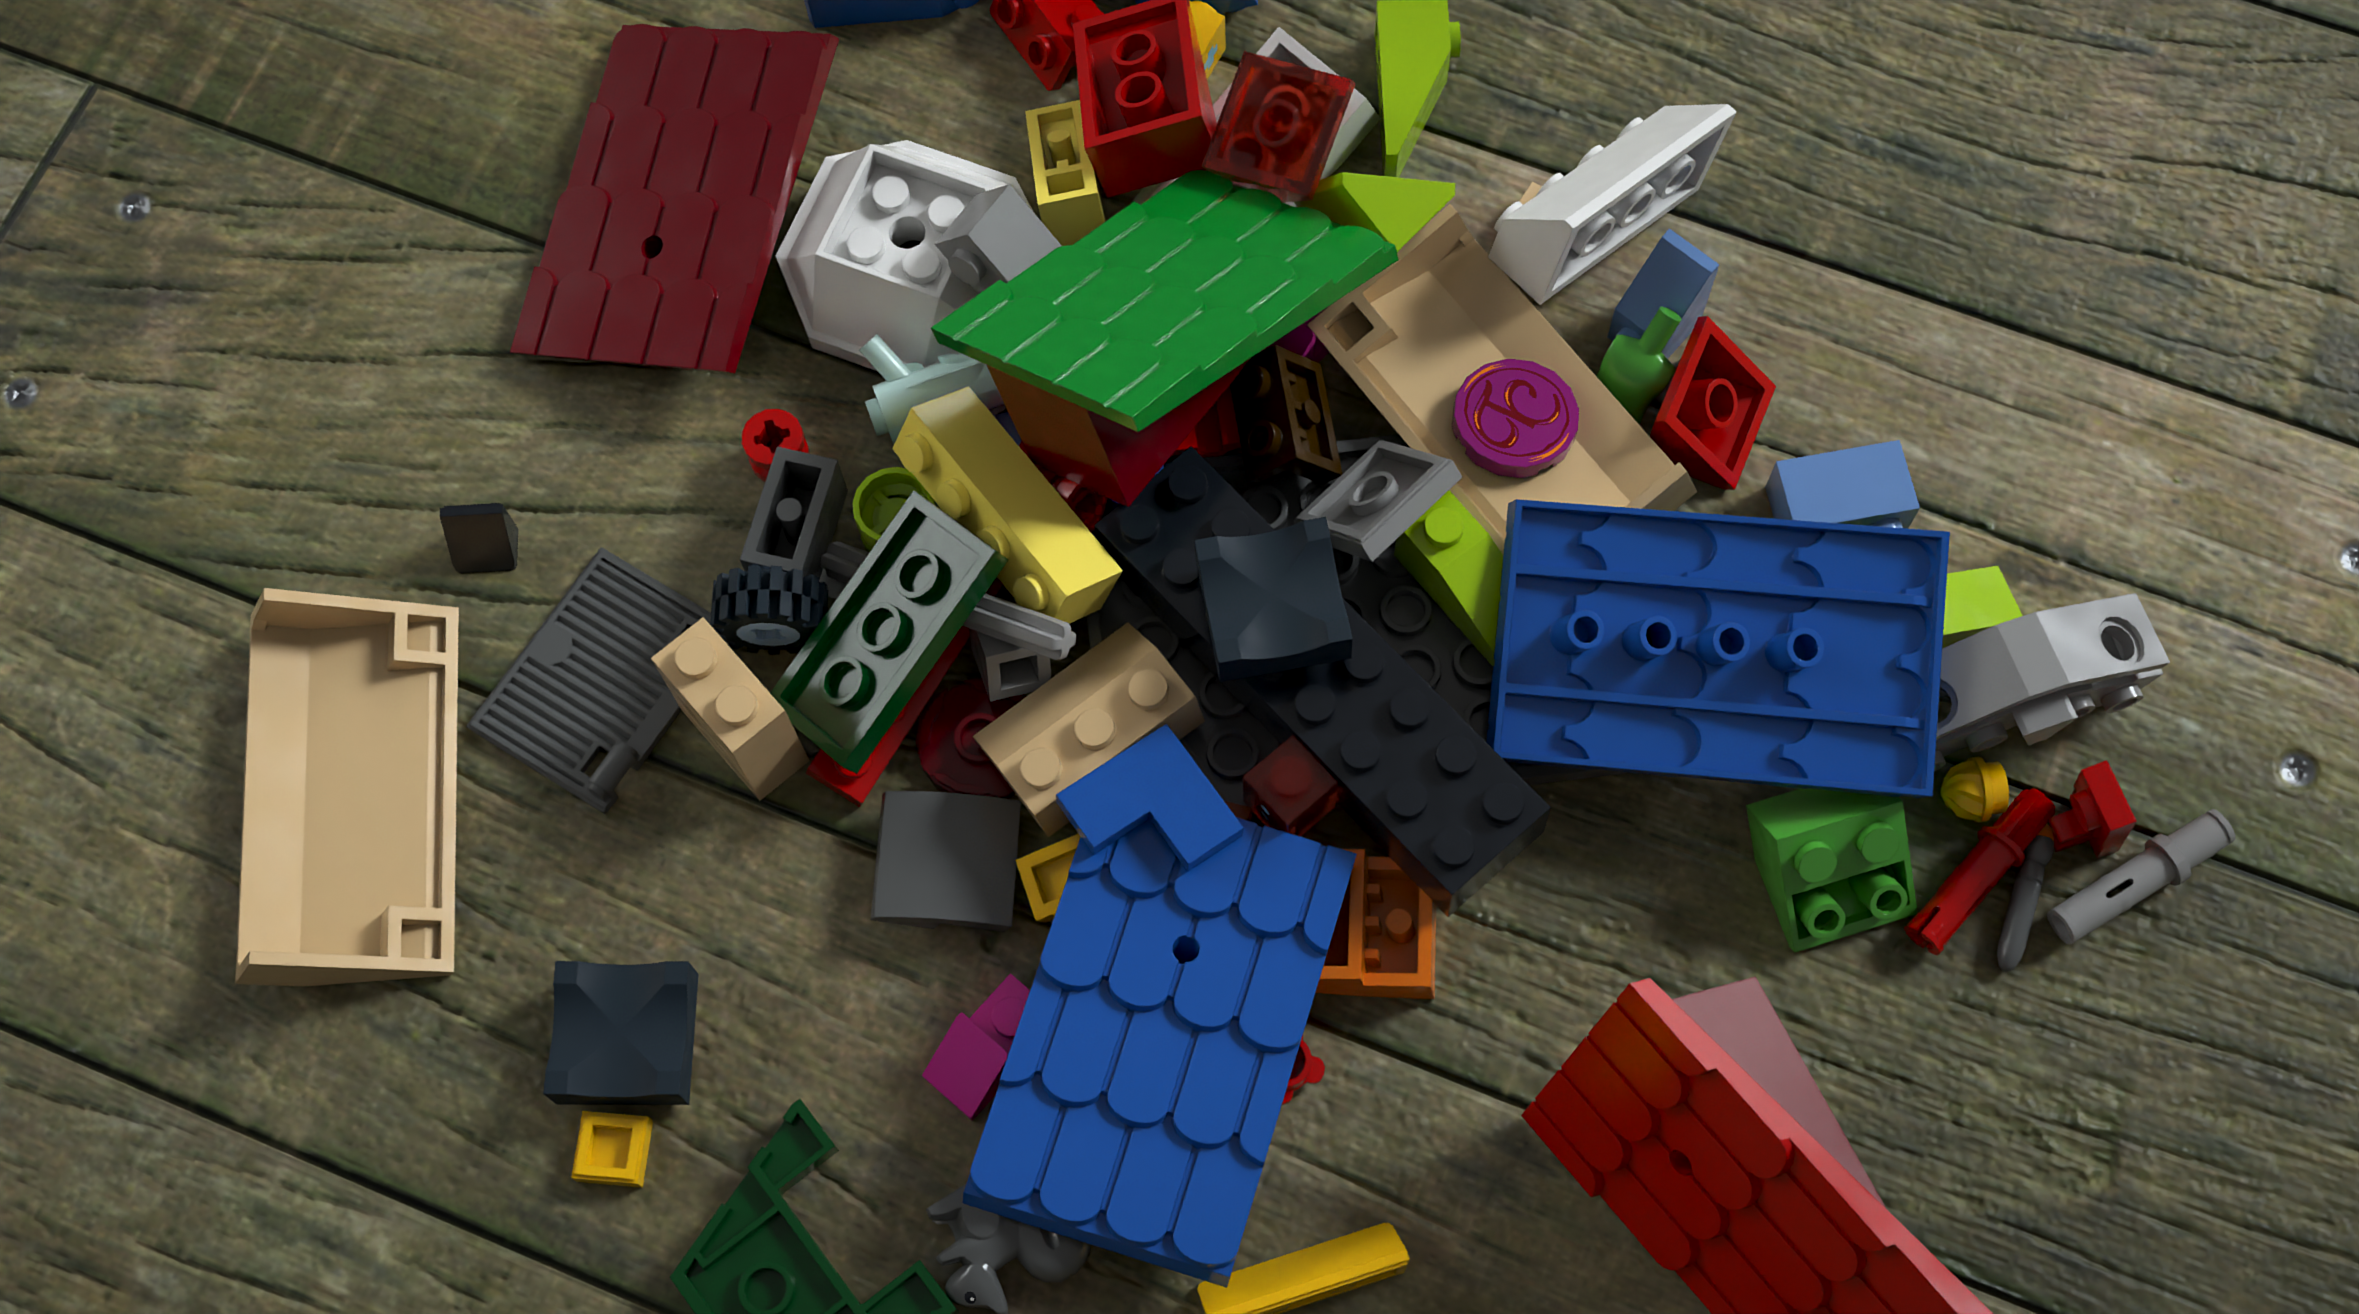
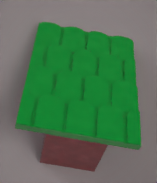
(1150, 318)

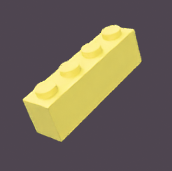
(1005, 500)

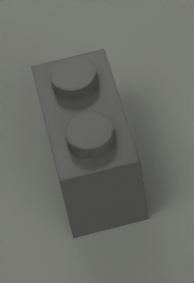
(796, 513)

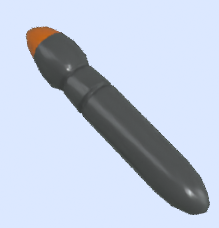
(2024, 900)

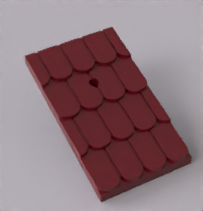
(676, 197)

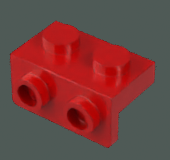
(1044, 33)

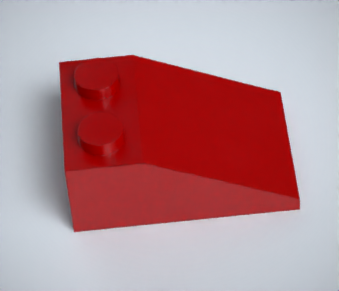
(1143, 95)

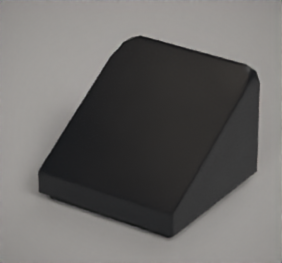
(480, 537)

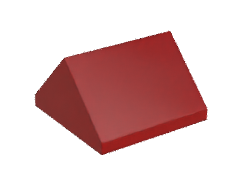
(1712, 408)

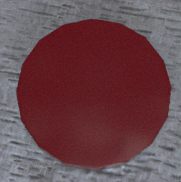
(947, 742)

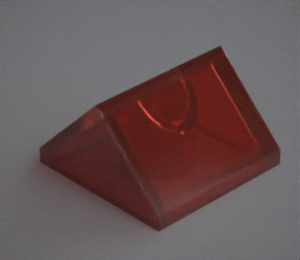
(1278, 127)

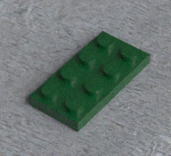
(886, 631)

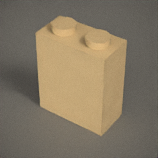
(731, 708)

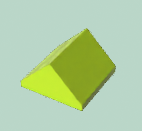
(1383, 204)

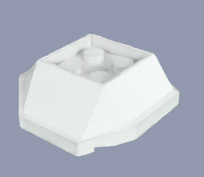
(847, 256)

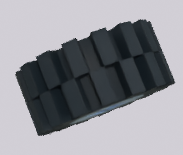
(767, 608)

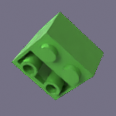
(1832, 862)

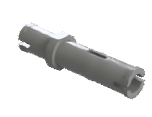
(2161, 863)

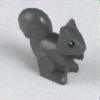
(989, 1242)

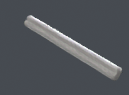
(990, 616)

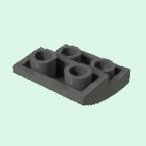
(946, 860)

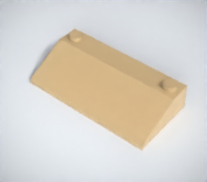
(1440, 318)
(348, 791)

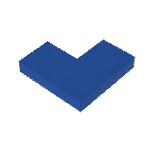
(1156, 783)

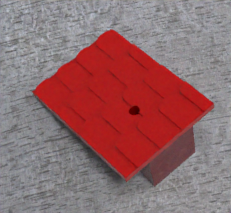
(1732, 1161)

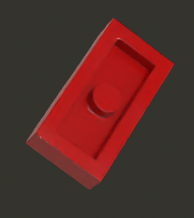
(2097, 813)

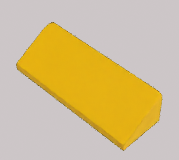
(1309, 1274)

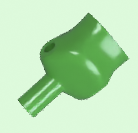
(1636, 367)

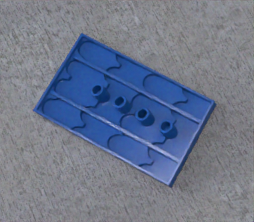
(1770, 655)
(1160, 1045)

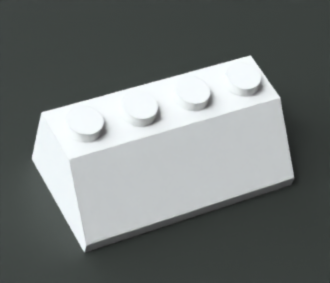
(1608, 197)

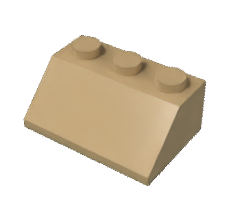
(1085, 719)

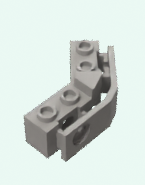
(2045, 672)

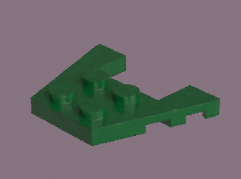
(764, 1259)

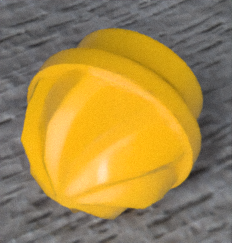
(1976, 789)

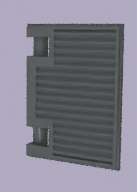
(591, 681)

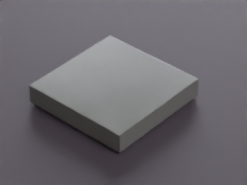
(1381, 497)

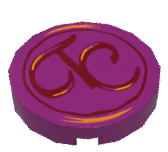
(1515, 418)

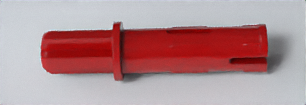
(1980, 870)

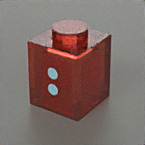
(1290, 789)

